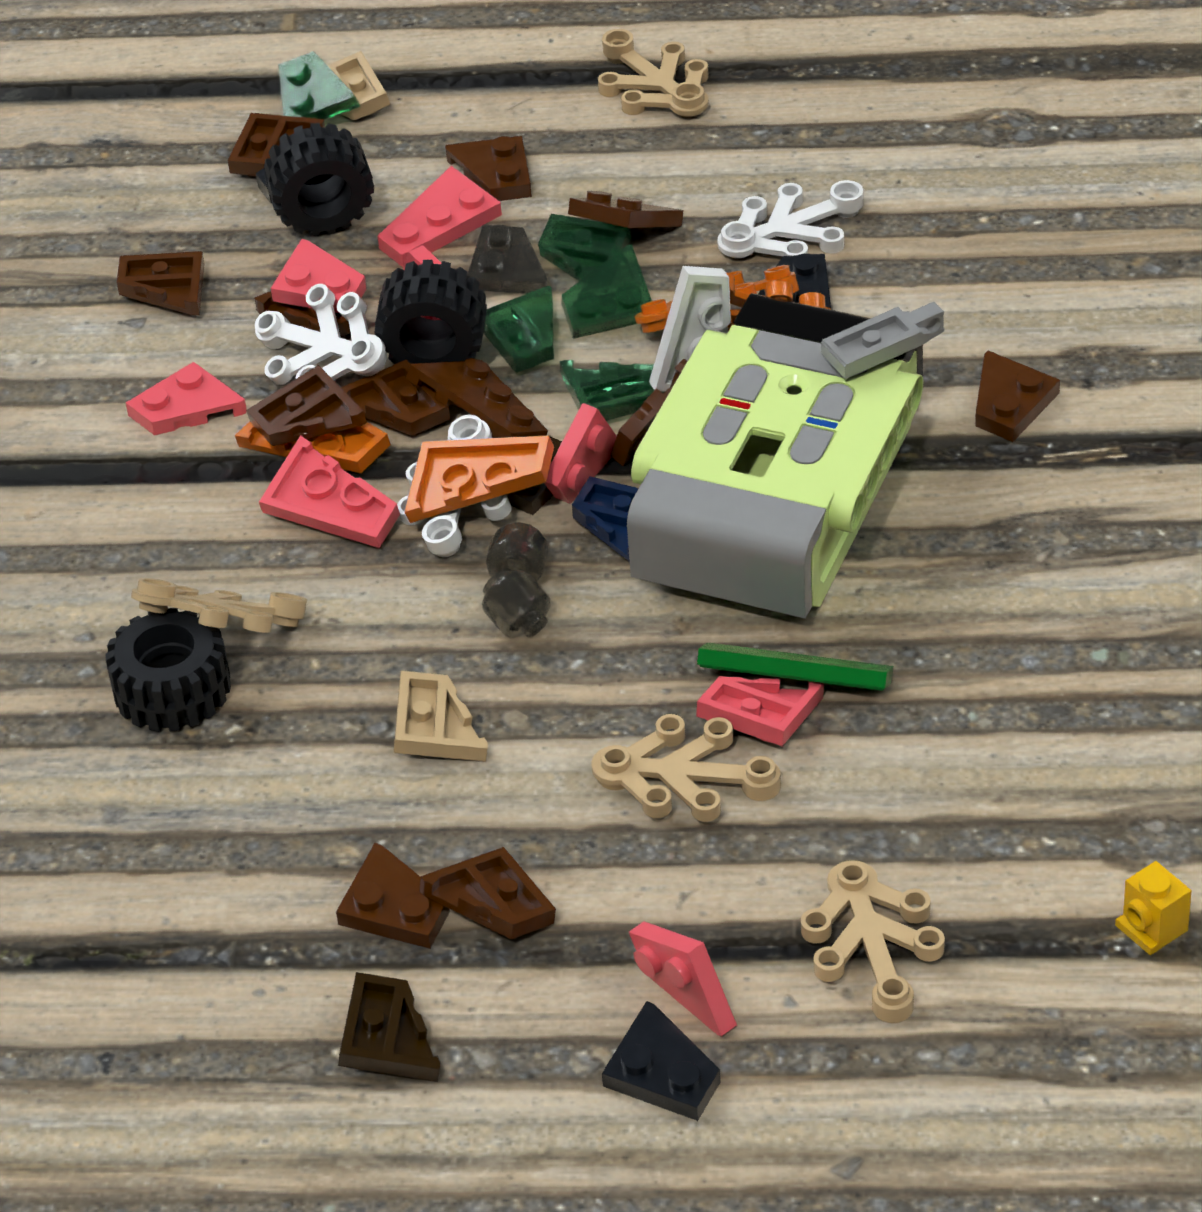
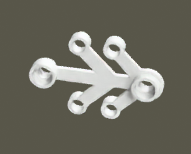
(742, 239)
(362, 355)
(442, 532)

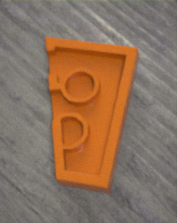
(351, 447)
(473, 471)

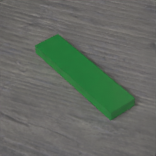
(795, 666)

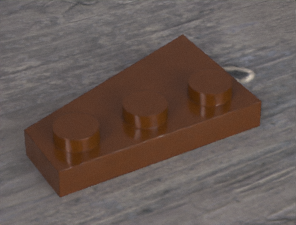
(481, 393)

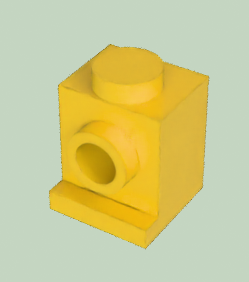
(1154, 908)

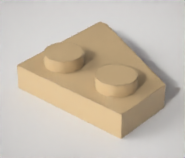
(362, 81)
(434, 720)

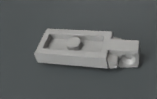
(882, 338)

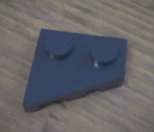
(604, 510)

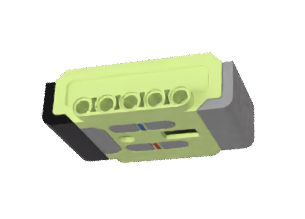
(766, 459)

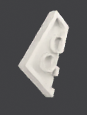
(697, 306)

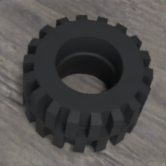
(311, 154)
(433, 292)
(168, 670)

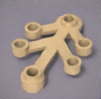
(683, 99)
(215, 607)
(624, 768)
(855, 886)

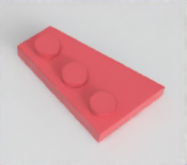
(439, 216)
(325, 497)

